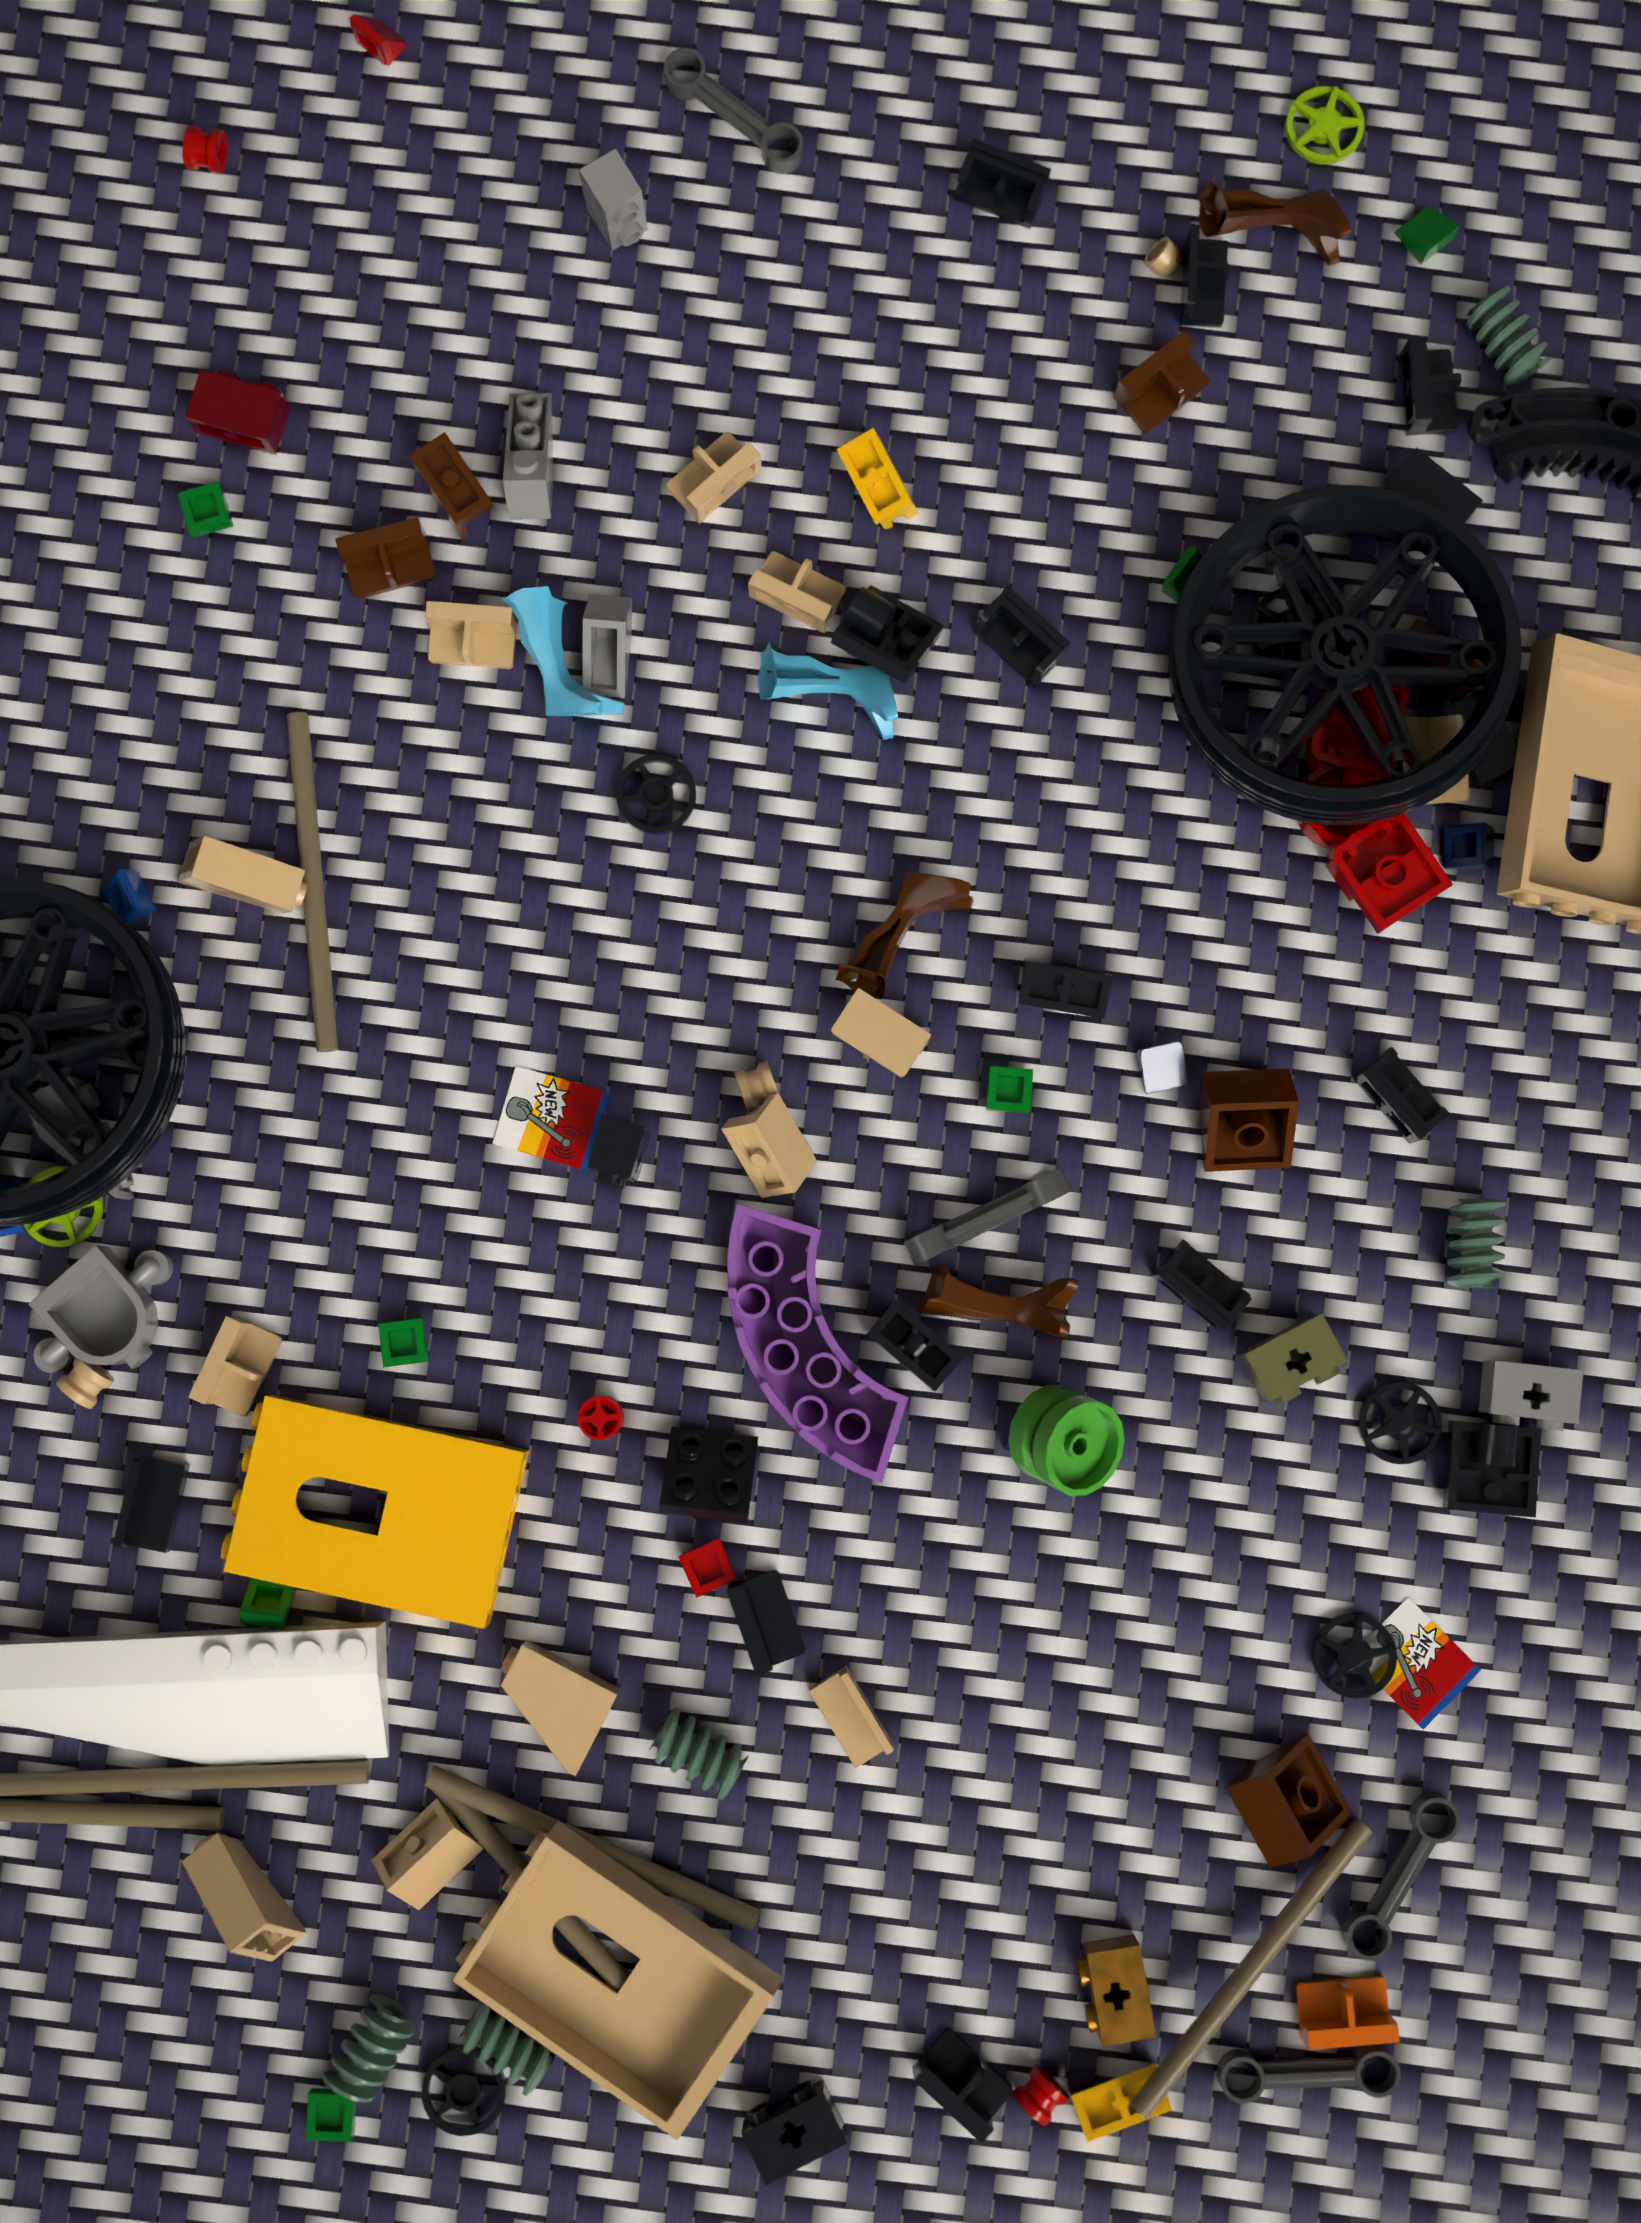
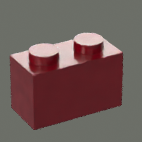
(238, 410)

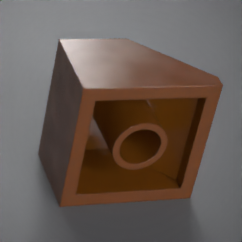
(1248, 1119)
(1289, 1801)

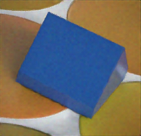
(128, 895)

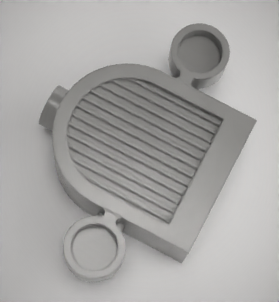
(101, 1311)

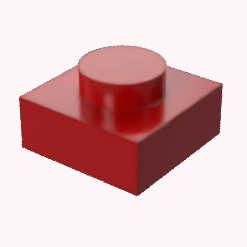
(707, 1567)

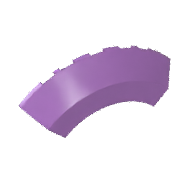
(794, 1351)

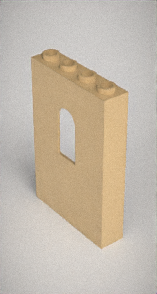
(1587, 723)
(674, 2017)

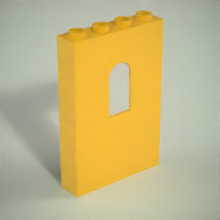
(440, 1523)

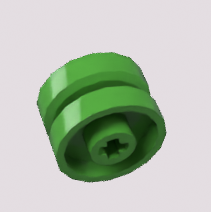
(1066, 1440)

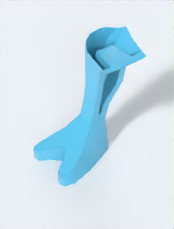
(541, 635)
(807, 675)

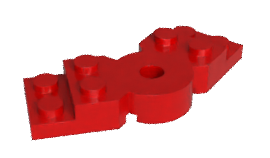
(1378, 862)

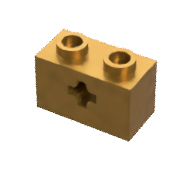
(1128, 2015)

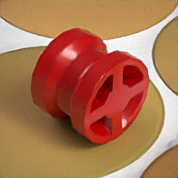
(205, 149)
(593, 1417)
(1040, 2095)

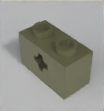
(1267, 1359)

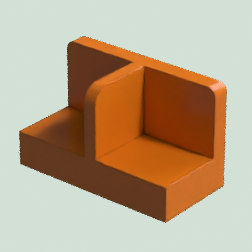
(1345, 2012)

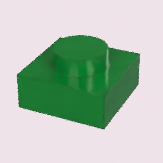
(205, 509)
(1009, 1089)
(403, 1342)
(267, 1604)
(330, 2116)

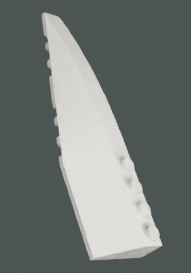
(208, 1692)

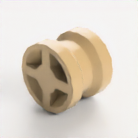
(756, 1085)
(85, 1383)

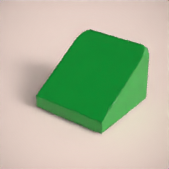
(1427, 233)
(1181, 571)

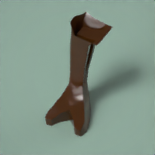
(1312, 214)
(877, 952)
(1038, 1310)

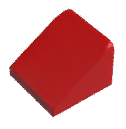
(376, 38)

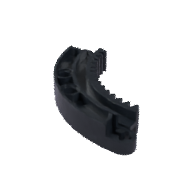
(1563, 430)

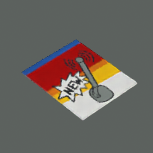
(551, 1118)
(1428, 1664)

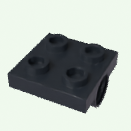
(886, 633)
(1492, 1469)
(708, 1474)

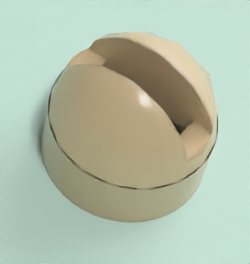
(1163, 257)

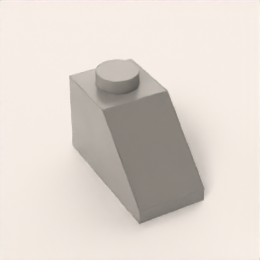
(607, 644)

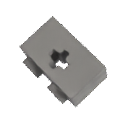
(614, 200)
(1556, 1391)

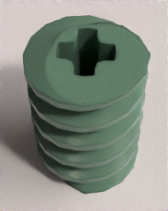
(1506, 337)
(1476, 1243)
(698, 1753)
(508, 2048)
(373, 2052)

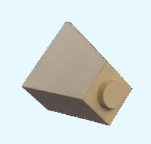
(242, 875)
(558, 1700)
(242, 1899)

